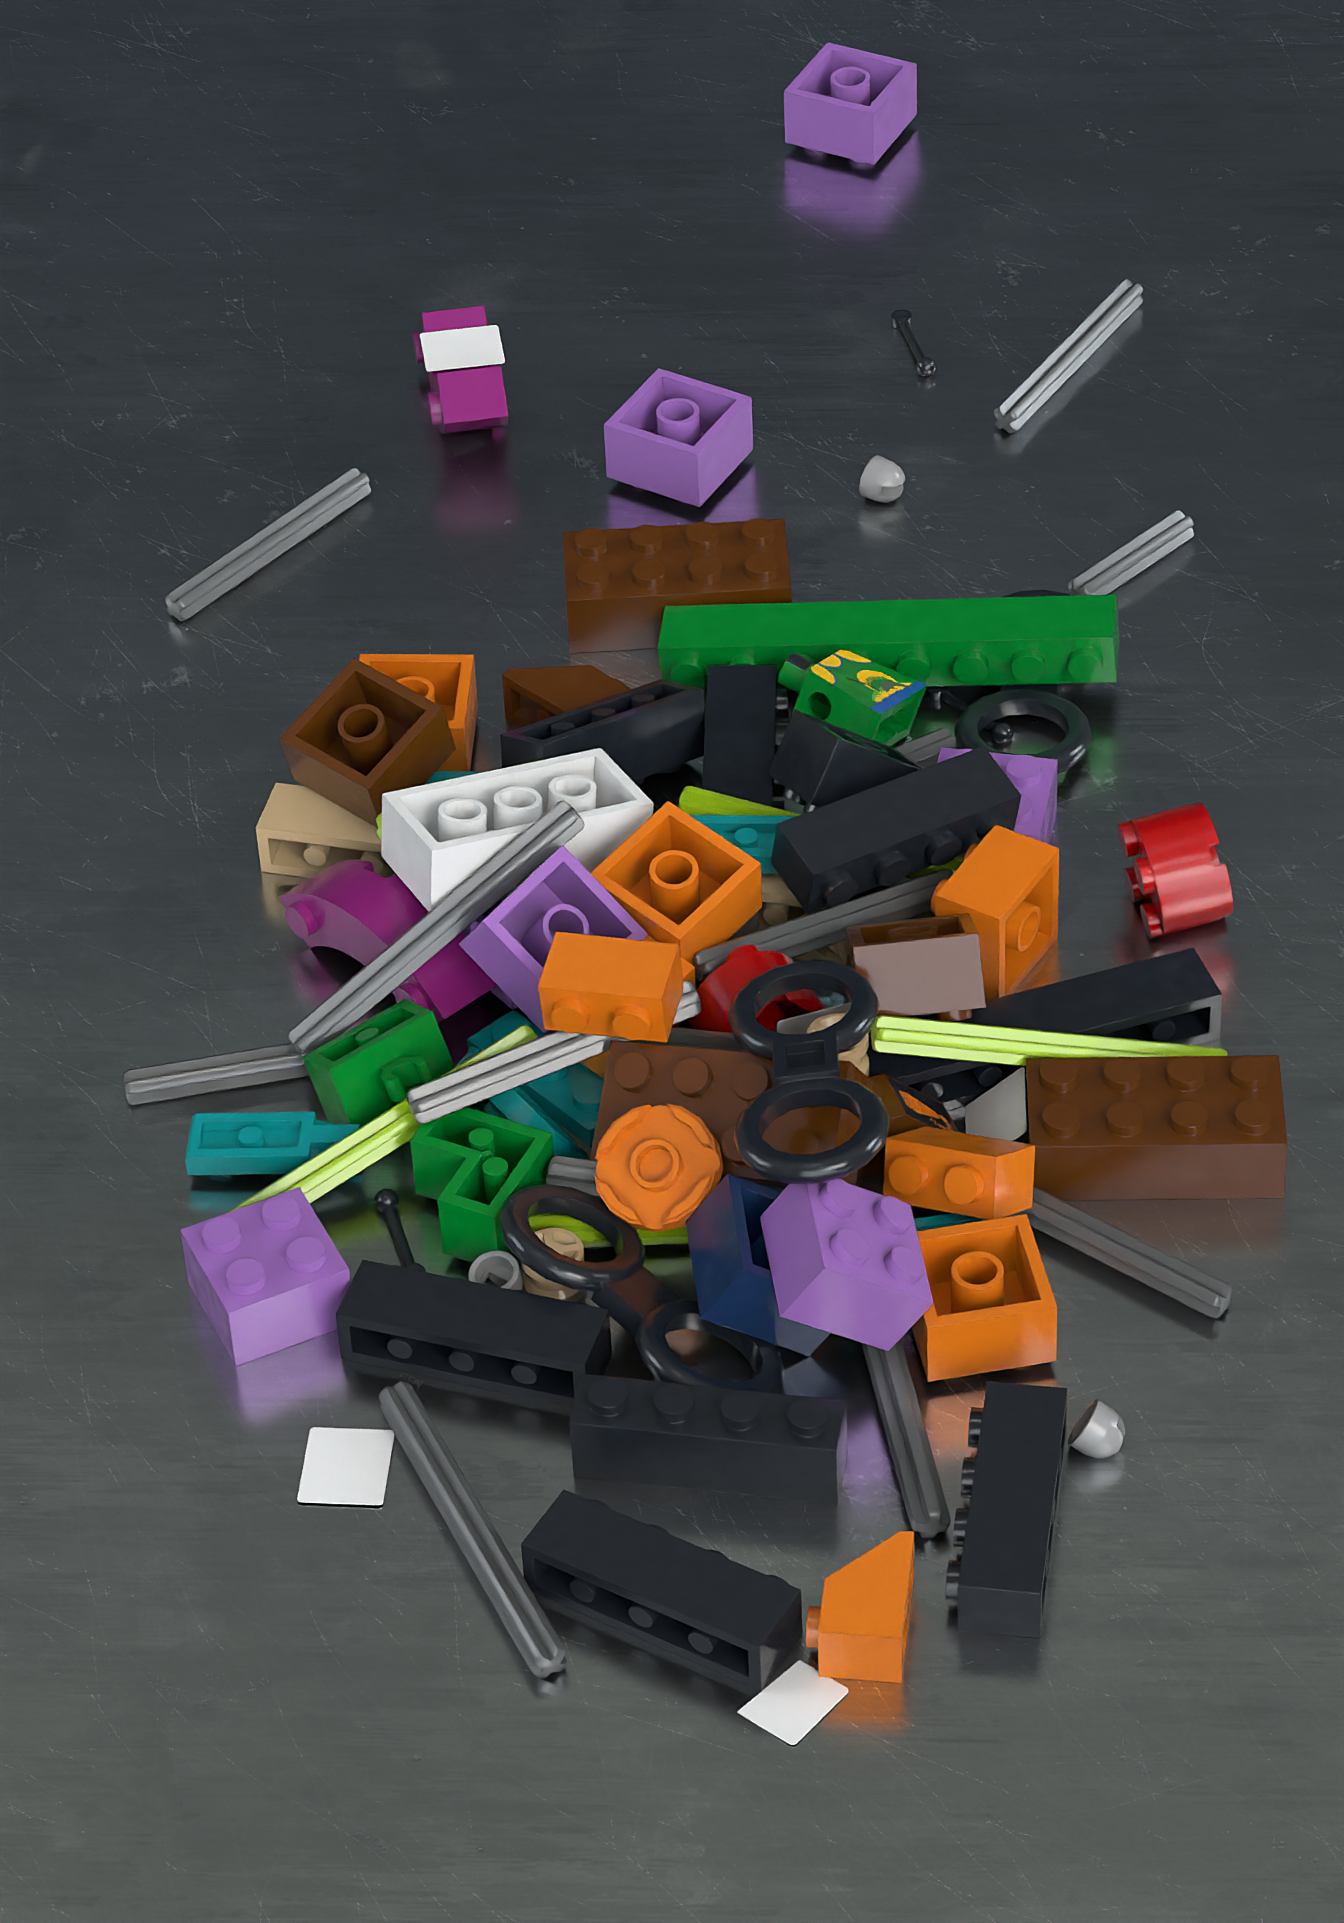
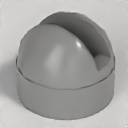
(882, 480)
(499, 1267)
(1098, 1431)

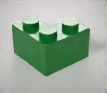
(471, 1168)

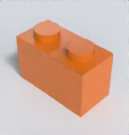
(611, 987)
(959, 1172)

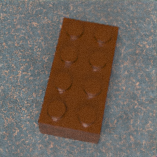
(628, 575)
(717, 1089)
(1157, 1127)

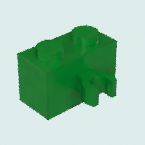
(377, 1063)

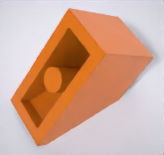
(866, 1614)

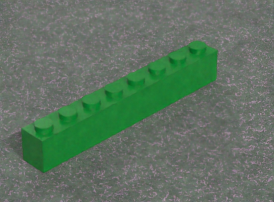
(921, 638)

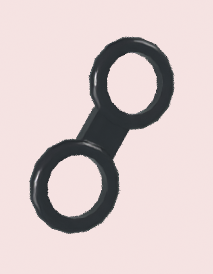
(1033, 700)
(807, 1073)
(627, 1288)

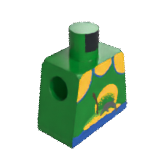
(855, 694)

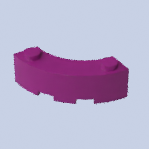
(463, 396)
(366, 913)

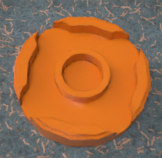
(657, 1166)

